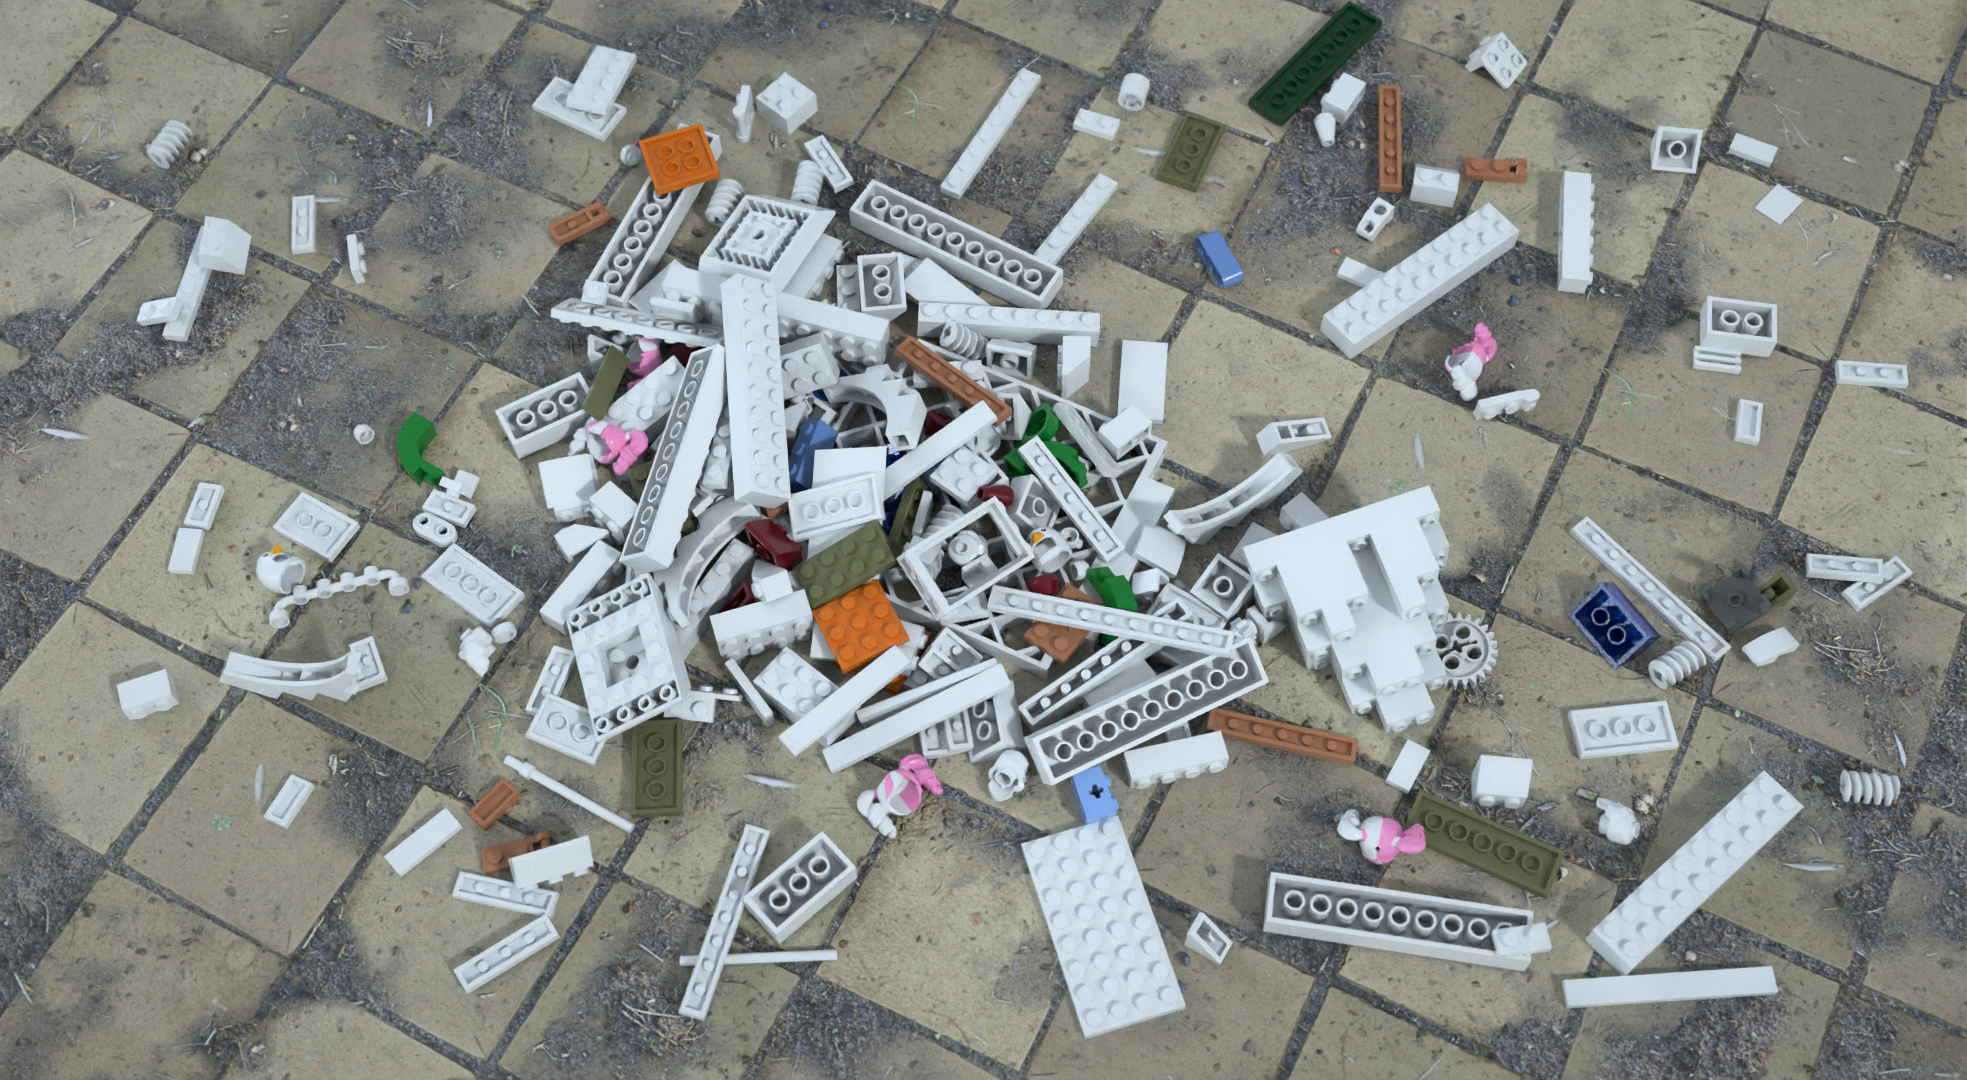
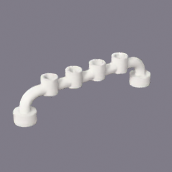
(348, 582)

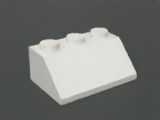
(882, 285)
(995, 727)
(551, 863)

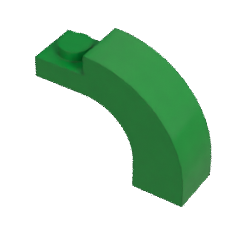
(411, 443)
(1064, 454)
(1114, 592)

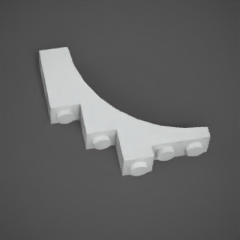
(891, 395)
(1258, 492)
(695, 551)
(271, 678)

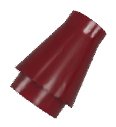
(1002, 492)

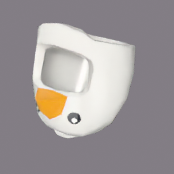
(1049, 549)
(280, 571)

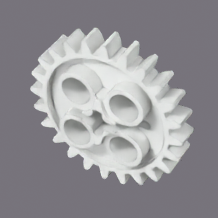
(1468, 669)

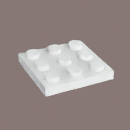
(1203, 615)

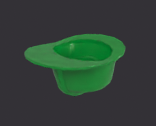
(1041, 424)

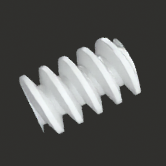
(168, 142)
(807, 183)
(723, 201)
(963, 341)
(945, 517)
(1675, 664)
(1869, 786)

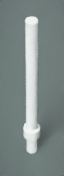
(529, 771)
(769, 957)

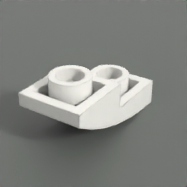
(1769, 646)

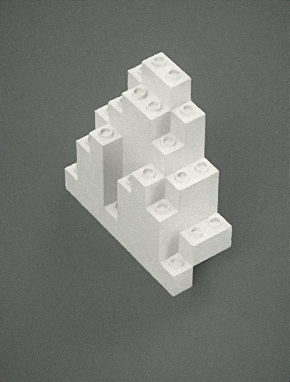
(1365, 600)

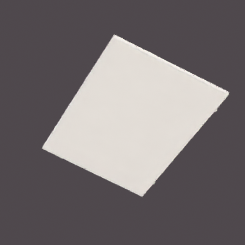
(839, 465)

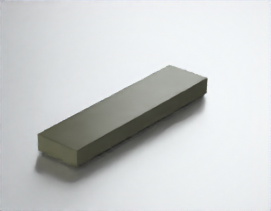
(605, 383)
(906, 515)

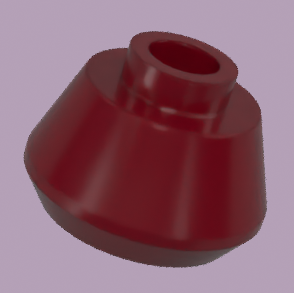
(934, 422)
(1043, 584)

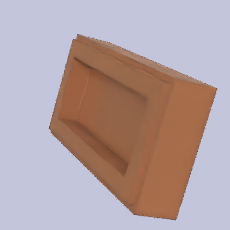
(494, 804)

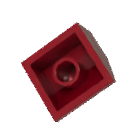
(773, 544)

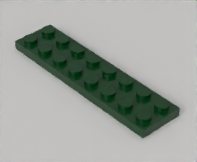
(1315, 63)

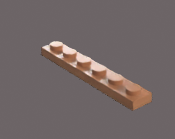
(1389, 139)
(950, 378)
(1283, 736)

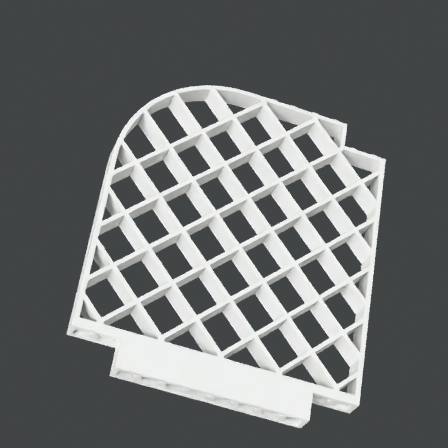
(1146, 501)

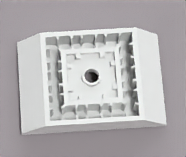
(787, 236)
(609, 637)

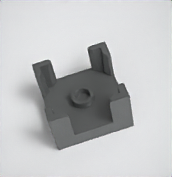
(1735, 601)

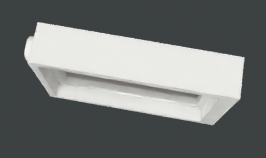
(925, 584)

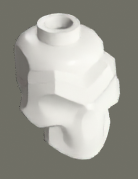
(967, 547)
(476, 649)
(1007, 775)
(1617, 822)

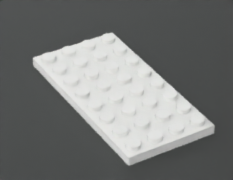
(1102, 927)

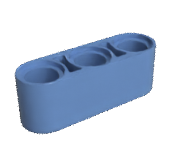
(1219, 259)

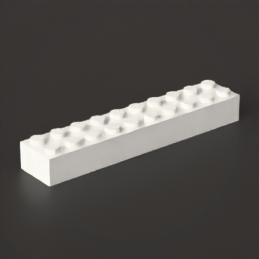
(645, 236)
(956, 247)
(1419, 280)
(848, 332)
(755, 392)
(678, 462)
(1144, 711)
(1693, 874)
(1390, 920)

